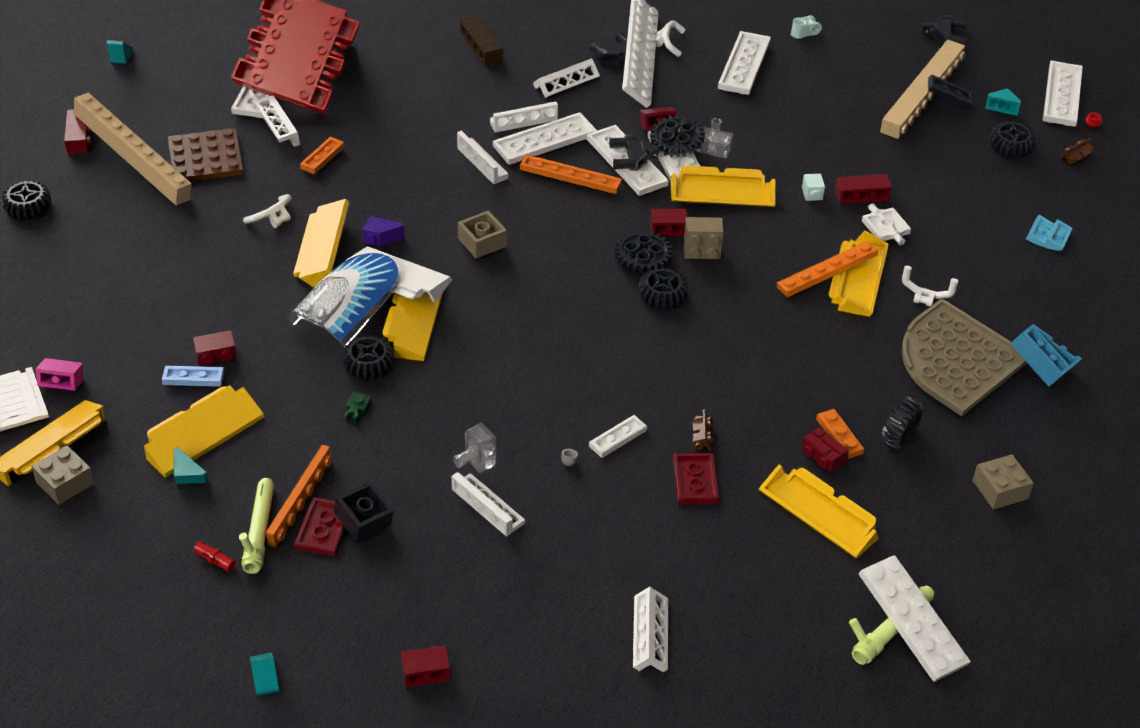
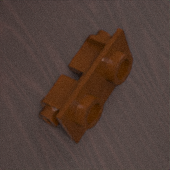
(1079, 151)
(705, 436)

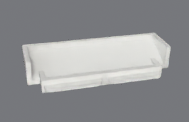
(414, 278)

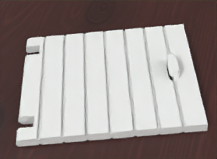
(20, 400)

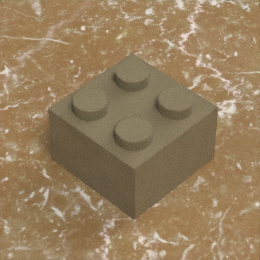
(482, 234)
(703, 238)
(62, 474)
(1002, 481)

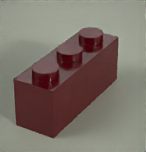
(76, 135)
(863, 188)

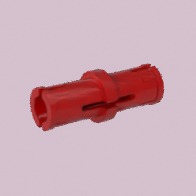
(214, 556)

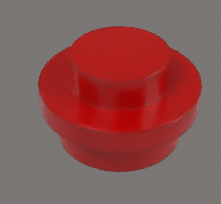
(1093, 120)

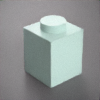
(813, 187)

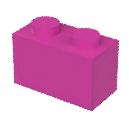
(59, 374)

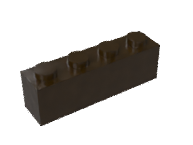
(481, 40)

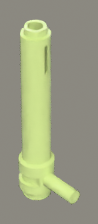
(254, 542)
(873, 643)

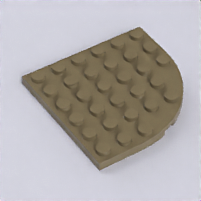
(957, 357)

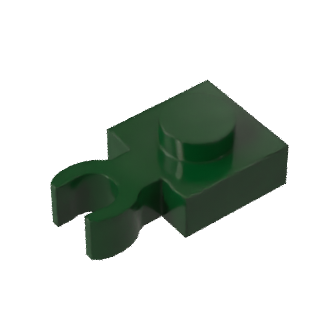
(357, 405)

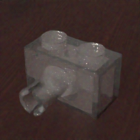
(716, 141)
(480, 449)

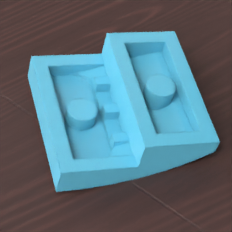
(1049, 234)

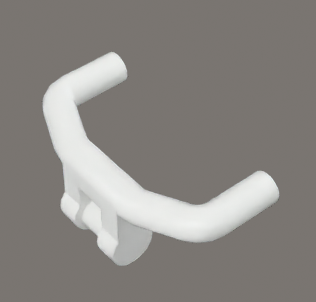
(663, 37)
(270, 212)
(924, 295)

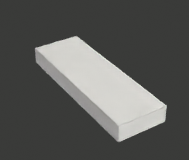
(617, 436)

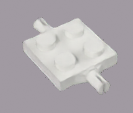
(886, 224)

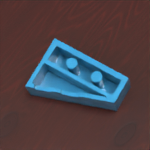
(1043, 354)

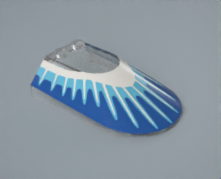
(349, 295)

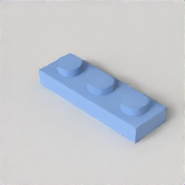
(193, 376)

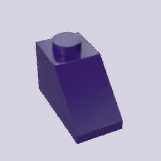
(382, 231)

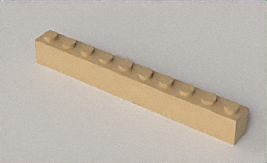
(917, 94)
(132, 149)

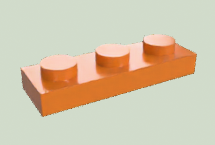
(322, 155)
(836, 427)

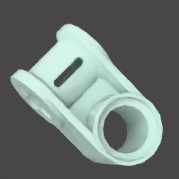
(805, 27)

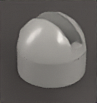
(569, 457)

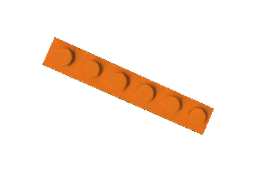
(571, 174)
(827, 269)
(298, 496)

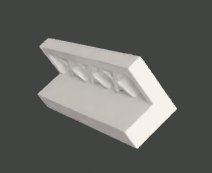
(563, 74)
(280, 117)
(524, 117)
(481, 158)
(488, 509)
(645, 628)

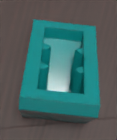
(119, 51)
(1003, 101)
(186, 470)
(264, 674)

